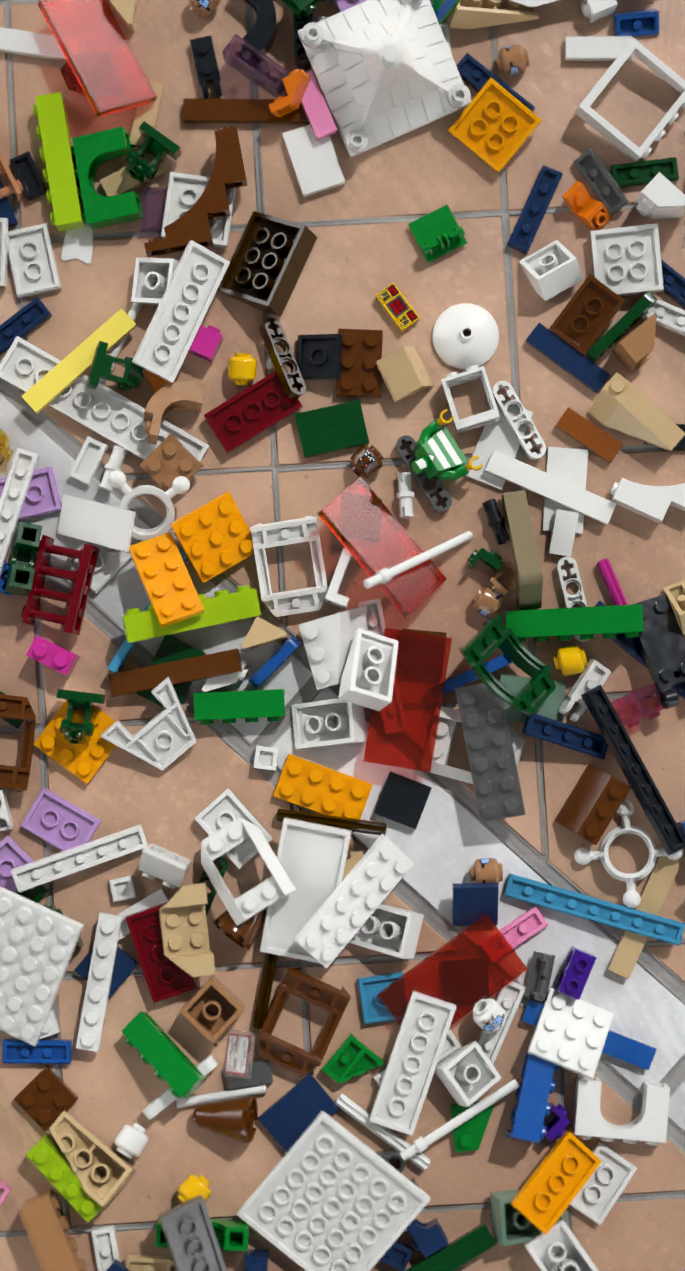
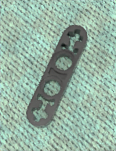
(419, 478)

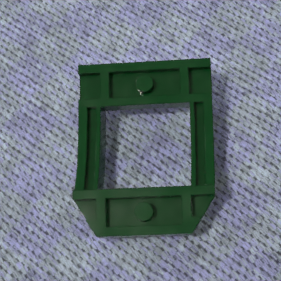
(495, 635)

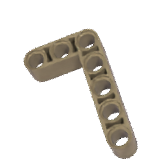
(524, 550)

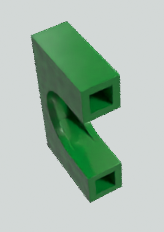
(90, 153)

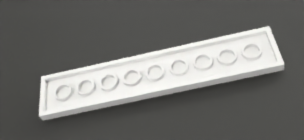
(97, 408)

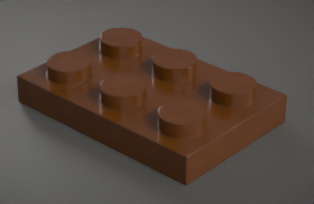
(587, 314)
(358, 365)

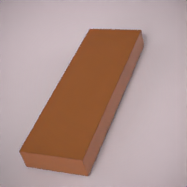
(589, 435)

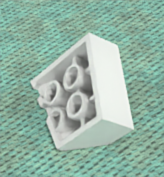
(329, 643)

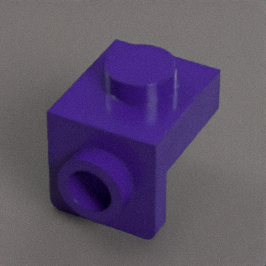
(557, 1126)

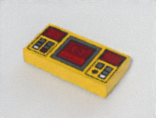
(397, 307)

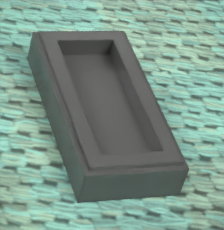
(260, 1074)

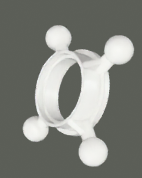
(179, 486)
(584, 855)

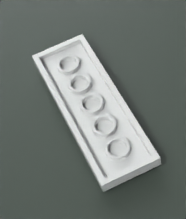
(181, 311)
(353, 901)
(412, 1063)

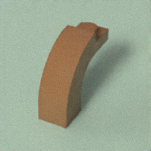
(172, 397)

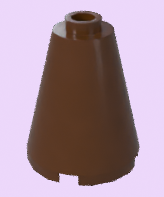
(244, 933)
(229, 1117)

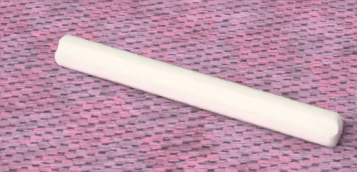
(381, 1131)

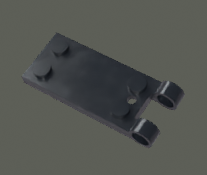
(662, 648)

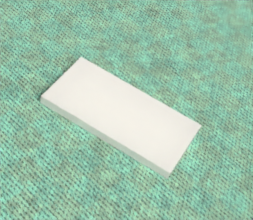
(315, 864)

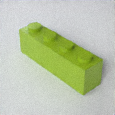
(56, 1168)

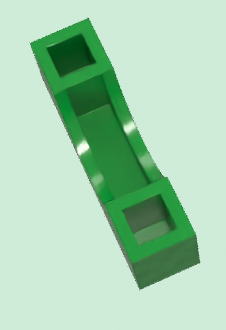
(230, 1234)

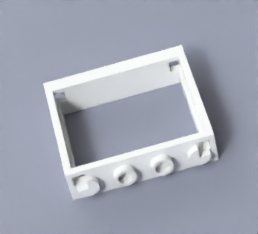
(609, 131)

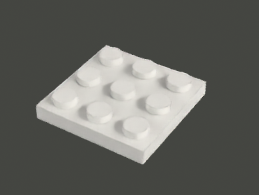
(183, 194)
(628, 259)
(570, 1033)

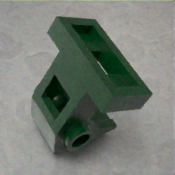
(157, 145)
(102, 367)
(76, 732)

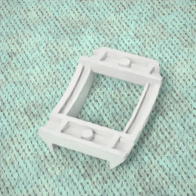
(284, 534)
(445, 734)
(259, 896)

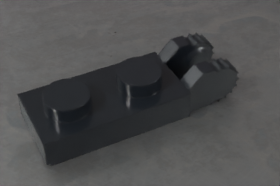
(206, 64)

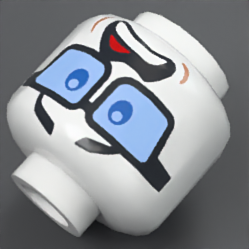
(489, 1015)

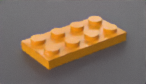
(166, 579)
(322, 789)
(556, 1182)

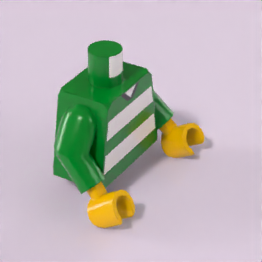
(440, 454)

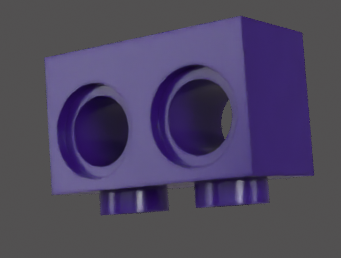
(575, 972)

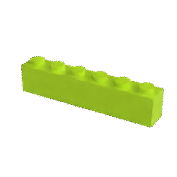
(59, 161)
(218, 609)

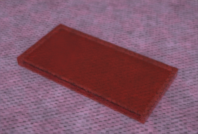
(98, 54)
(379, 543)
(407, 727)
(459, 972)

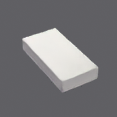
(88, 461)
(563, 532)

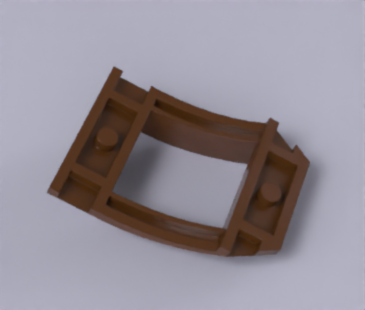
(18, 709)
(316, 993)

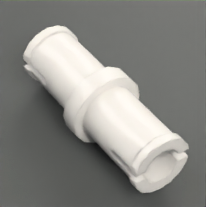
(114, 464)
(405, 495)

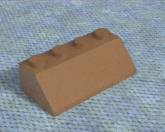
(50, 1233)

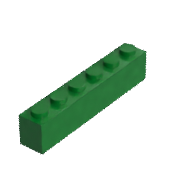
(576, 622)

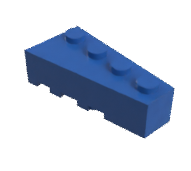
(533, 1099)

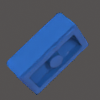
(636, 23)

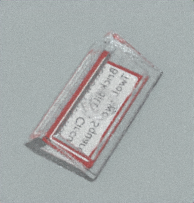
(239, 1054)

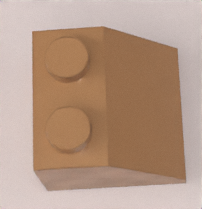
(635, 347)

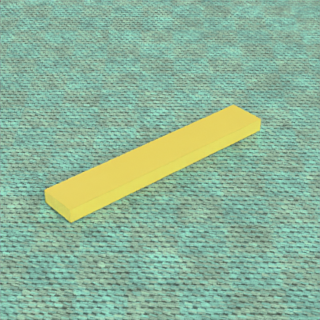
(77, 361)

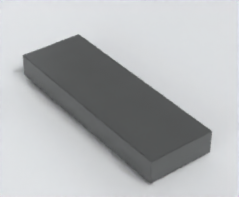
(601, 181)

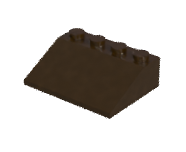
(267, 262)

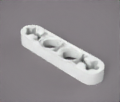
(522, 418)
(579, 597)
(167, 1097)

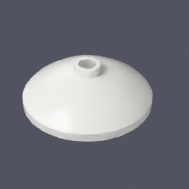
(458, 349)

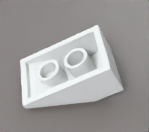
(369, 670)
(328, 723)
(164, 865)
(391, 931)
(560, 1251)

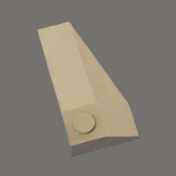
(486, 13)
(631, 412)
(94, 1162)

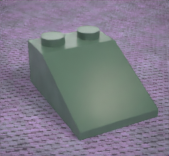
(548, 708)
(508, 1223)

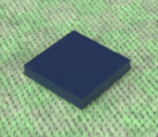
(473, 901)
(123, 967)

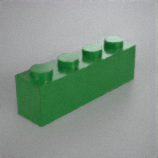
(238, 705)
(163, 1055)

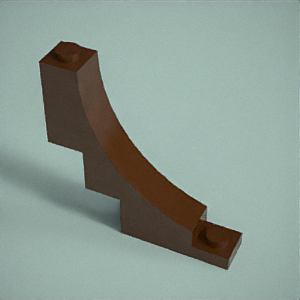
(213, 202)

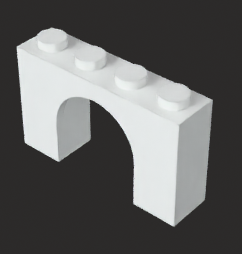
(647, 1126)

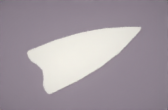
(78, 244)

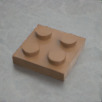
(170, 461)

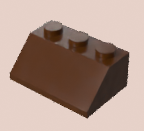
(592, 804)

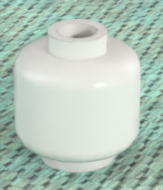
(131, 1140)

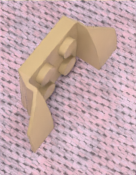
(186, 931)

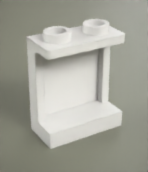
(332, 595)

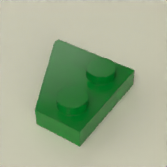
(351, 1060)

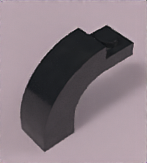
(265, 27)

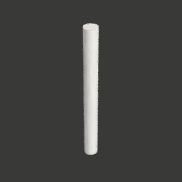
(222, 1095)

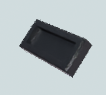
(28, 176)

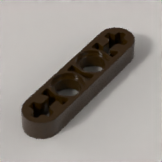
(287, 380)

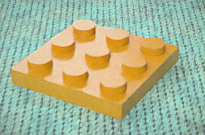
(494, 125)
(214, 536)
(82, 758)

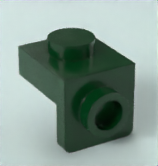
(490, 558)

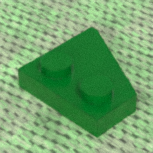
(470, 1133)

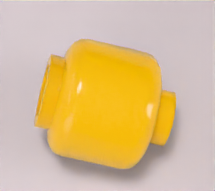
(242, 368)
(570, 660)
(192, 1187)

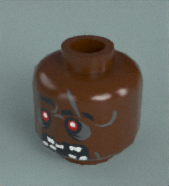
(366, 461)

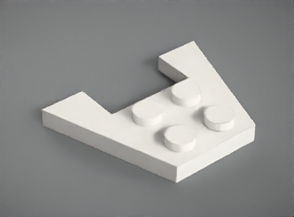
(160, 739)

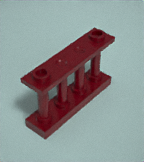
(76, 600)

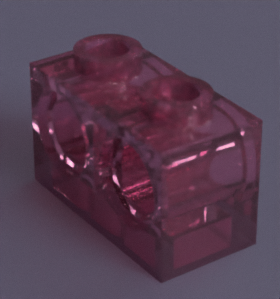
(635, 700)

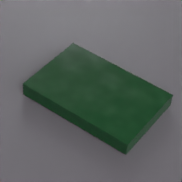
(332, 428)
(168, 651)

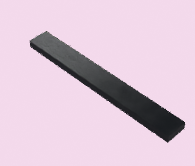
(634, 770)

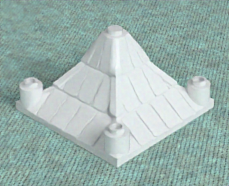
(383, 70)

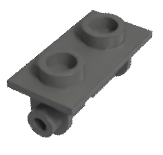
(539, 975)

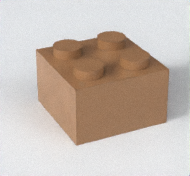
(212, 1009)

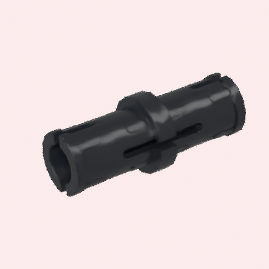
(496, 521)

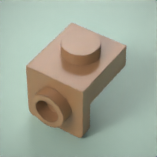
(505, 579)

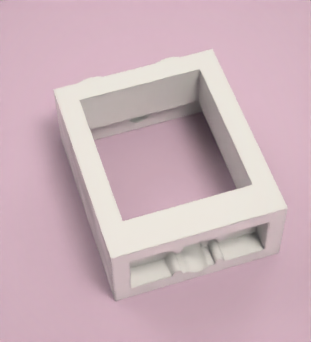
(478, 420)

